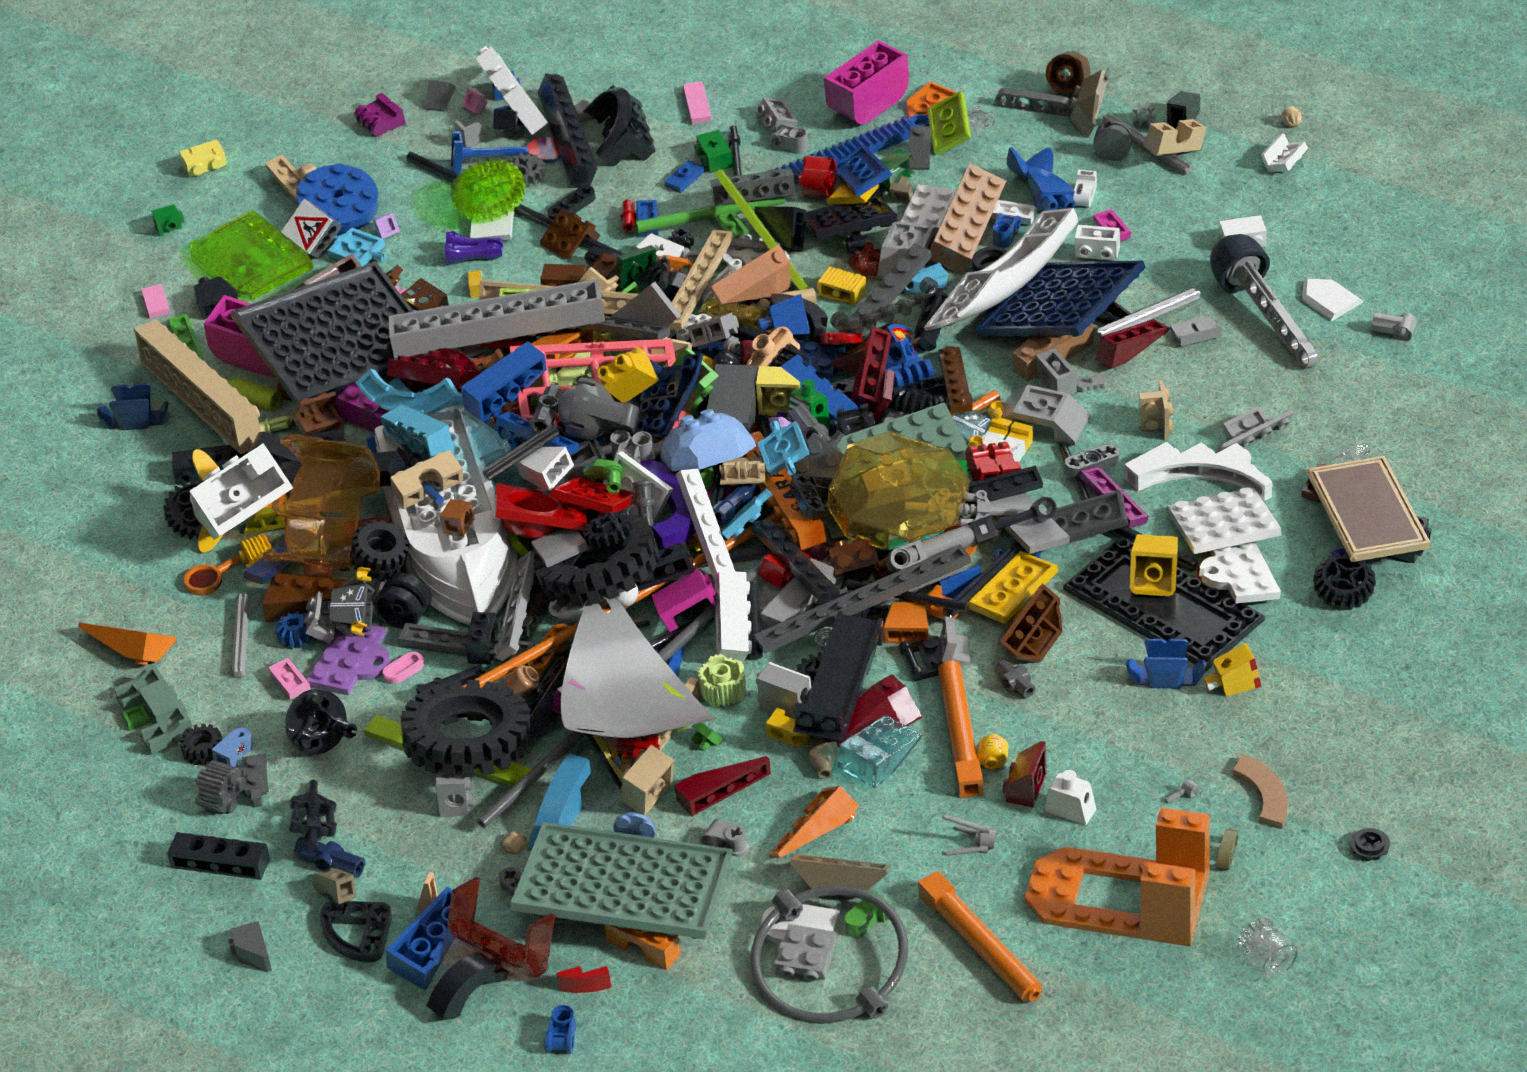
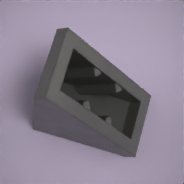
(439, 95)

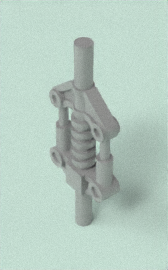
(982, 509)

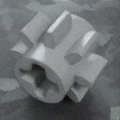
(1145, 108)

